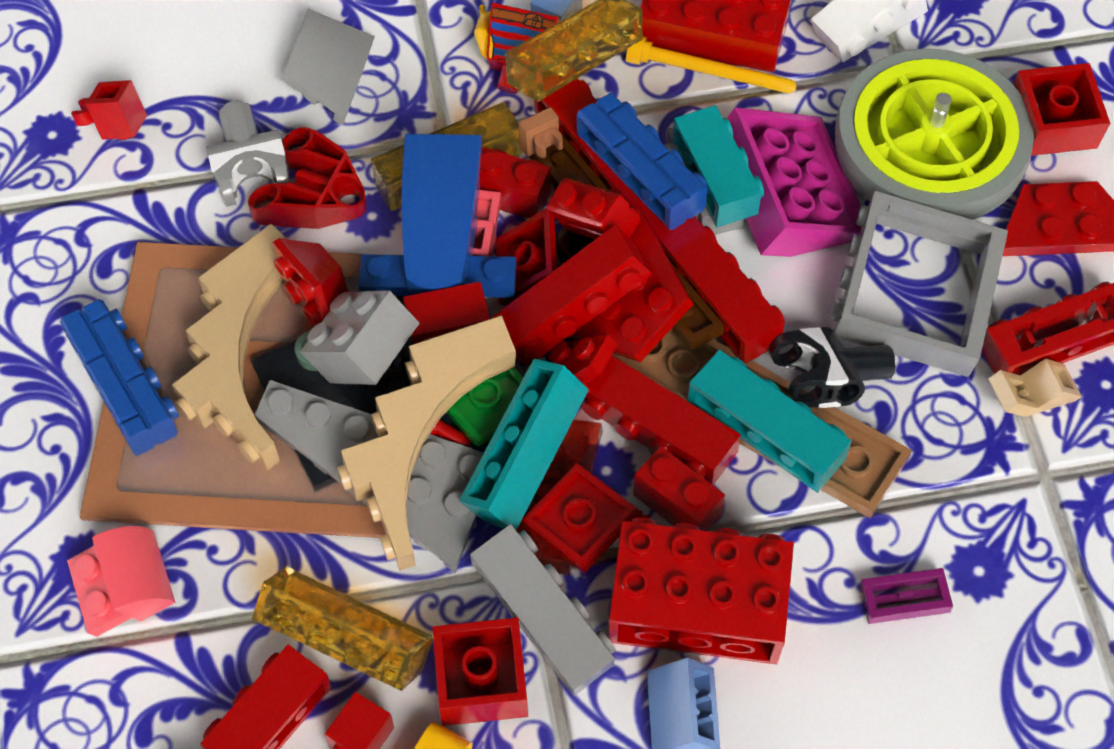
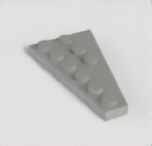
(439, 477)

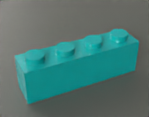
(769, 420)
(524, 444)

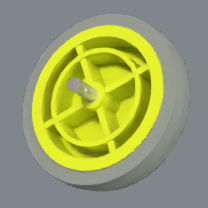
(934, 132)

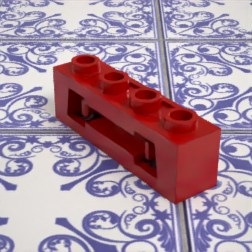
(1011, 343)

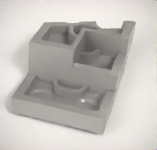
(327, 62)

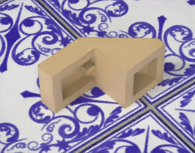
(1036, 390)

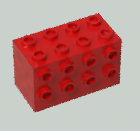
(701, 591)

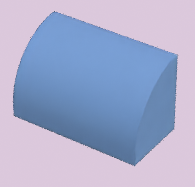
(683, 706)

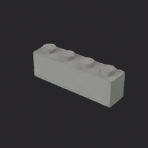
(544, 611)

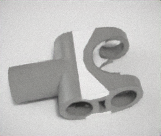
(245, 152)

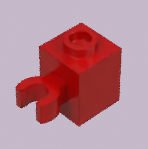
(113, 110)

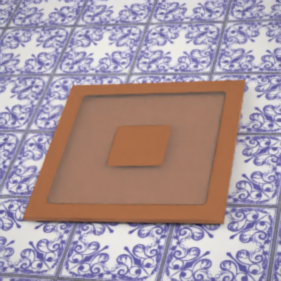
(200, 472)

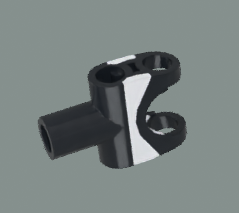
(830, 367)

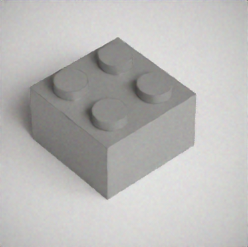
(359, 337)

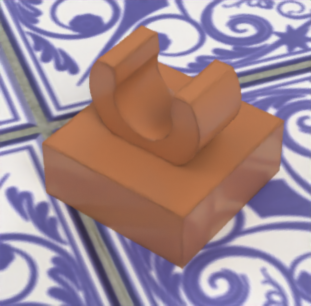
(539, 133)

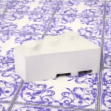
(857, 24)

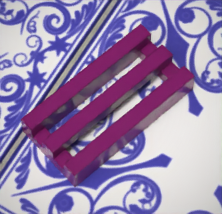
(871, 602)

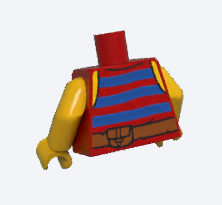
(505, 29)

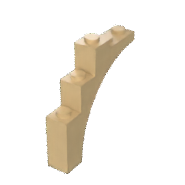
(219, 341)
(439, 376)

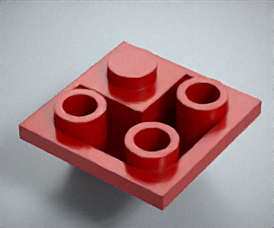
(310, 276)

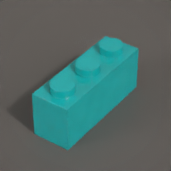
(709, 149)

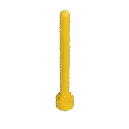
(645, 51)

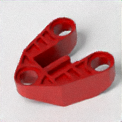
(320, 184)

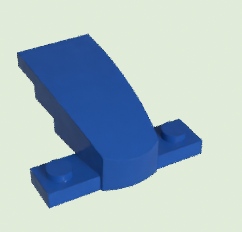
(439, 224)

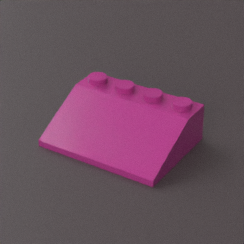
(805, 191)

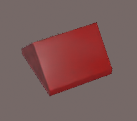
(534, 248)

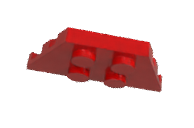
(1061, 220)

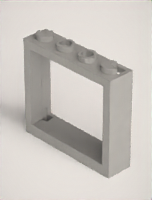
(939, 227)

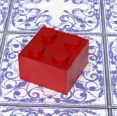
(1063, 108)
(480, 671)

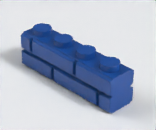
(642, 160)
(119, 377)

